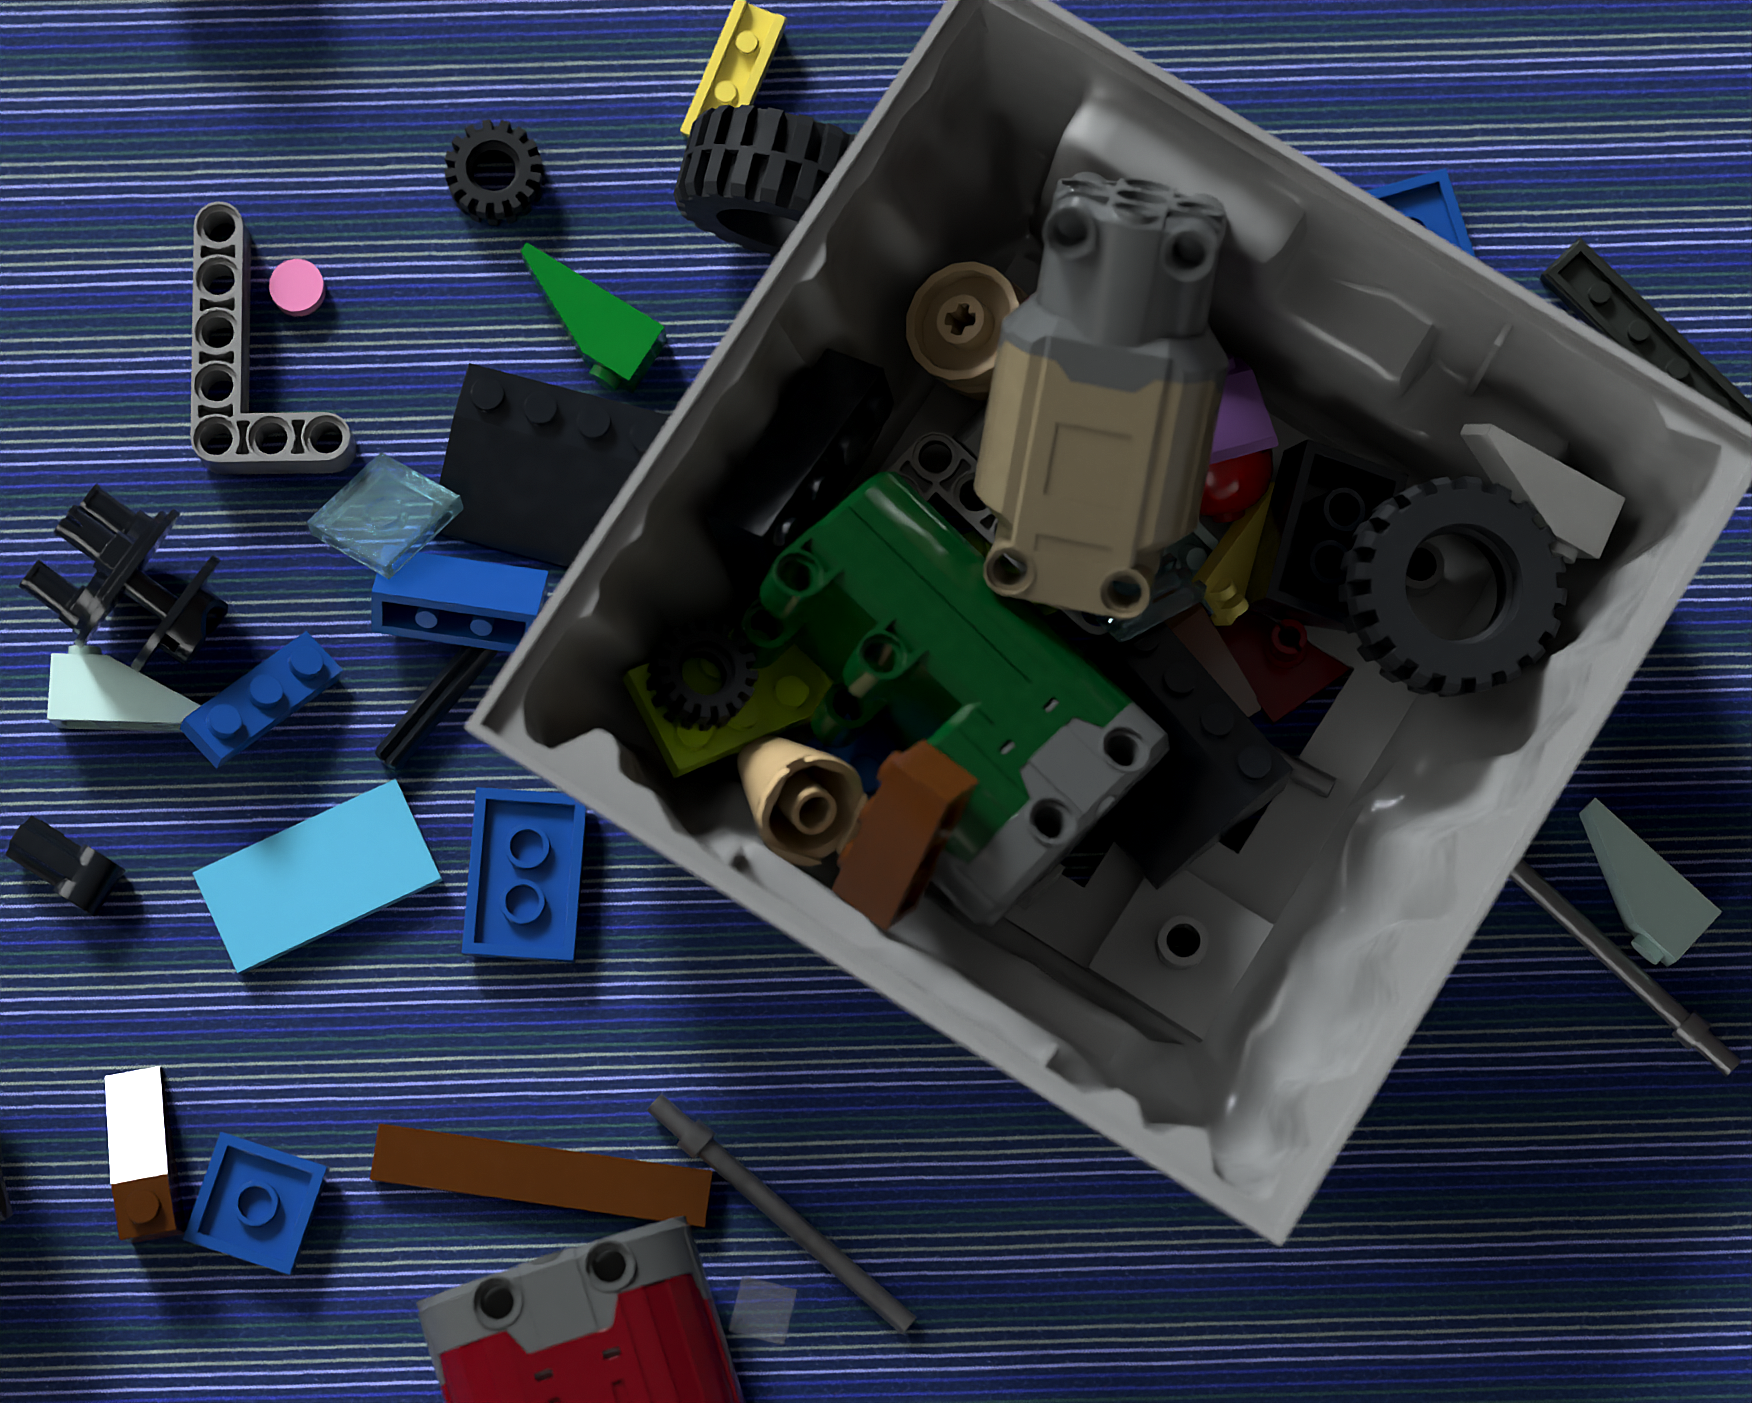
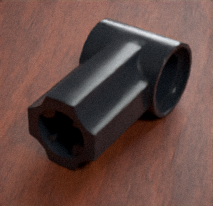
(73, 870)

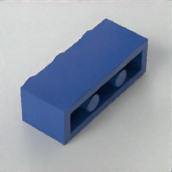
(459, 602)

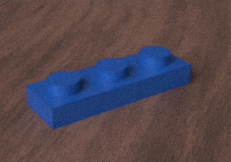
(261, 699)

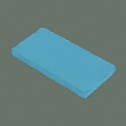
(317, 876)

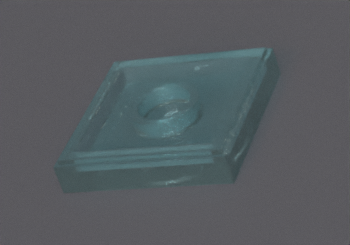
(385, 515)

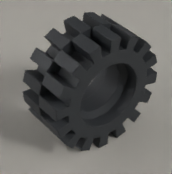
(492, 141)
(723, 653)

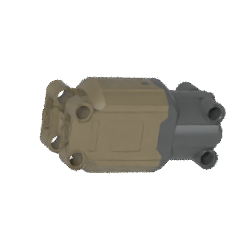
(1105, 396)

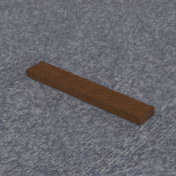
(540, 1175)

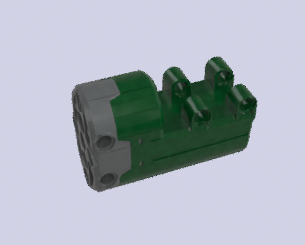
(937, 656)

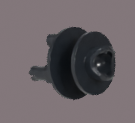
(121, 548)

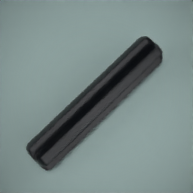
(433, 705)

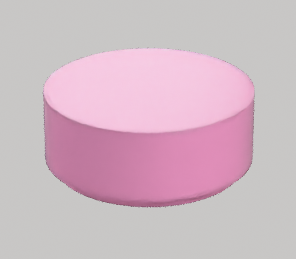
(297, 287)

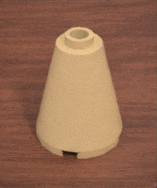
(800, 798)

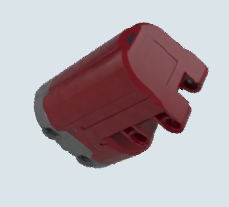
(586, 1327)

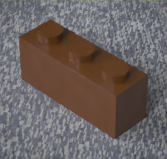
(903, 833)

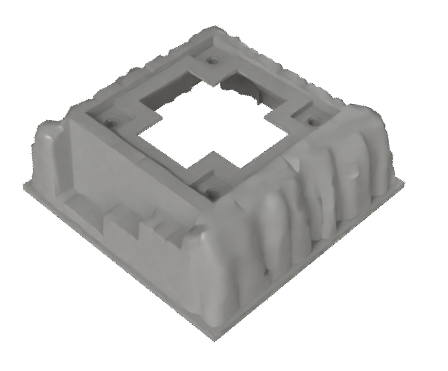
(1361, 337)

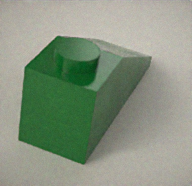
(606, 331)

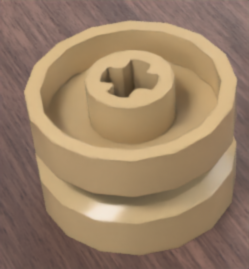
(958, 324)

